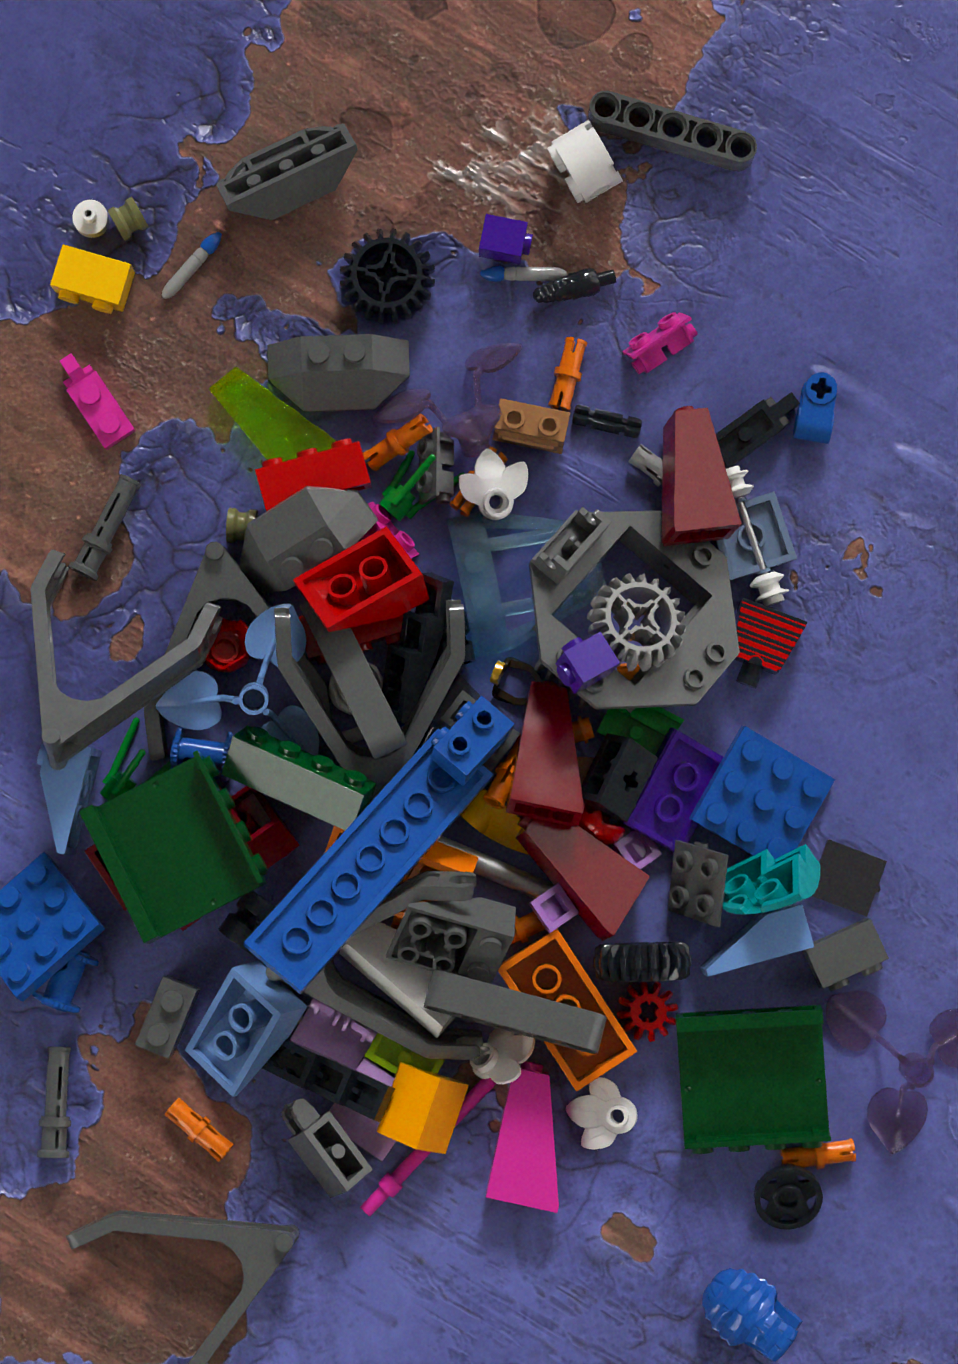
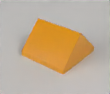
(423, 1109)

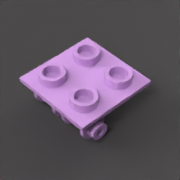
(333, 1034)

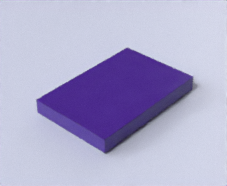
(673, 790)

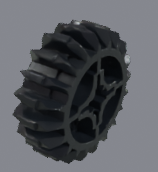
(371, 272)
(642, 961)

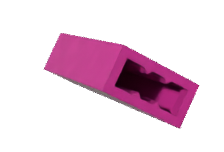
(525, 1148)

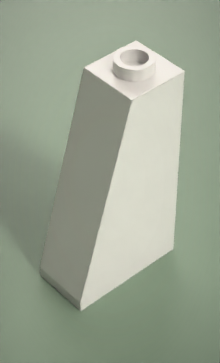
(398, 980)

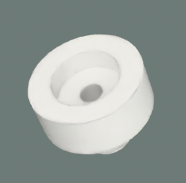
(95, 224)

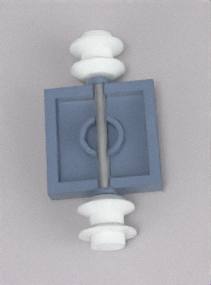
(759, 541)

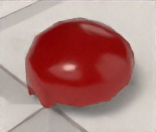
(229, 648)
(600, 826)

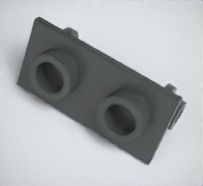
(435, 481)

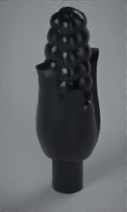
(574, 286)

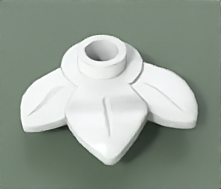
(493, 479)
(502, 1055)
(596, 1114)

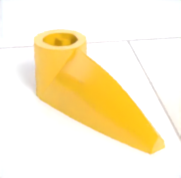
(493, 822)

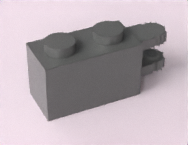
(324, 1147)

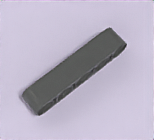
(689, 126)
(357, 686)
(515, 1011)

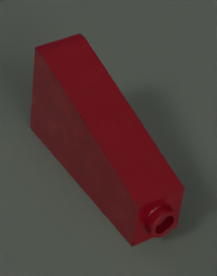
(695, 482)
(546, 765)
(590, 873)

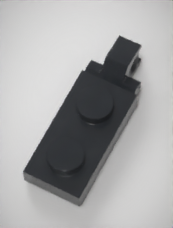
(754, 428)

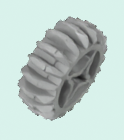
(659, 645)

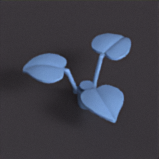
(195, 701)

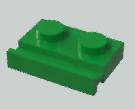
(643, 725)

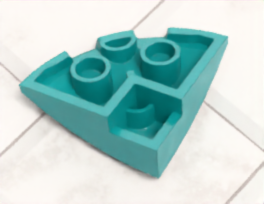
(770, 883)

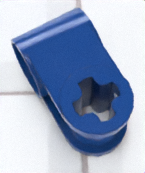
(815, 415)

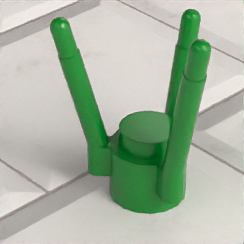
(397, 498)
(122, 782)

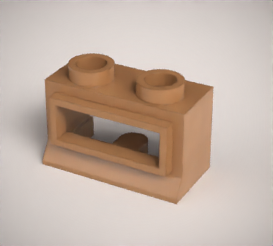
(531, 426)

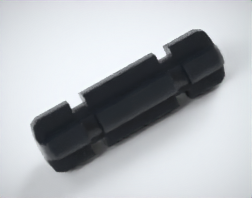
(607, 421)

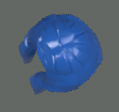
(749, 1313)

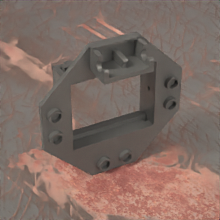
(692, 569)

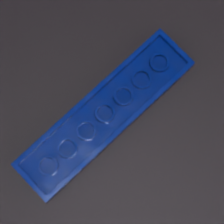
(362, 868)

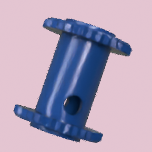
(183, 748)
(64, 984)

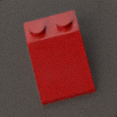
(364, 583)

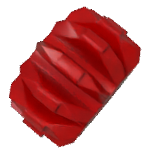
(659, 1011)

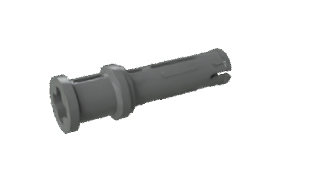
(98, 542)
(55, 1121)

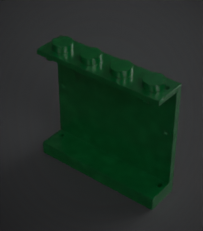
(175, 848)
(752, 1078)

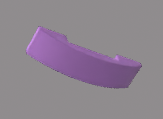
(554, 905)

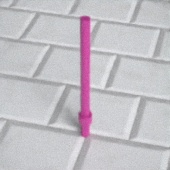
(391, 1183)

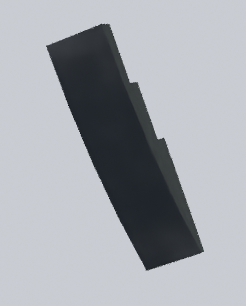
(412, 659)
(330, 1079)

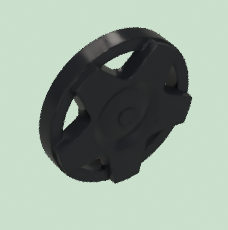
(788, 1196)

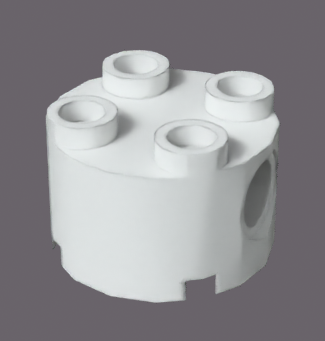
(586, 162)

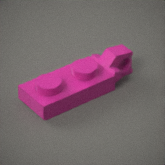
(96, 403)

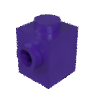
(504, 239)
(586, 662)

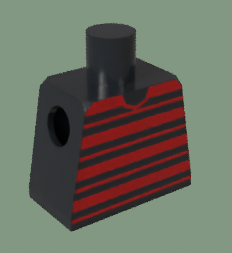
(764, 640)

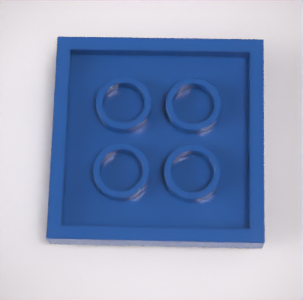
(761, 796)
(41, 926)

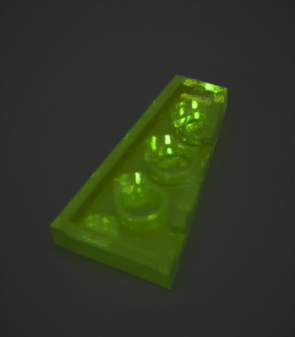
(265, 419)

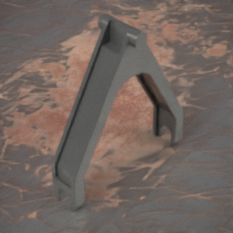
(215, 582)
(74, 724)
(360, 758)
(376, 1012)
(256, 1244)

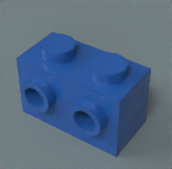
(471, 739)

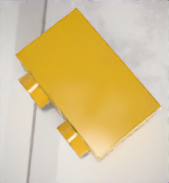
(92, 279)

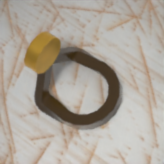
(496, 677)

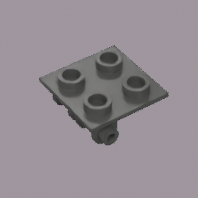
(698, 882)

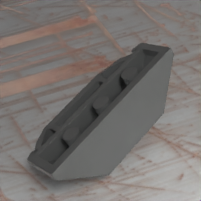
(289, 172)
(338, 370)
(302, 535)

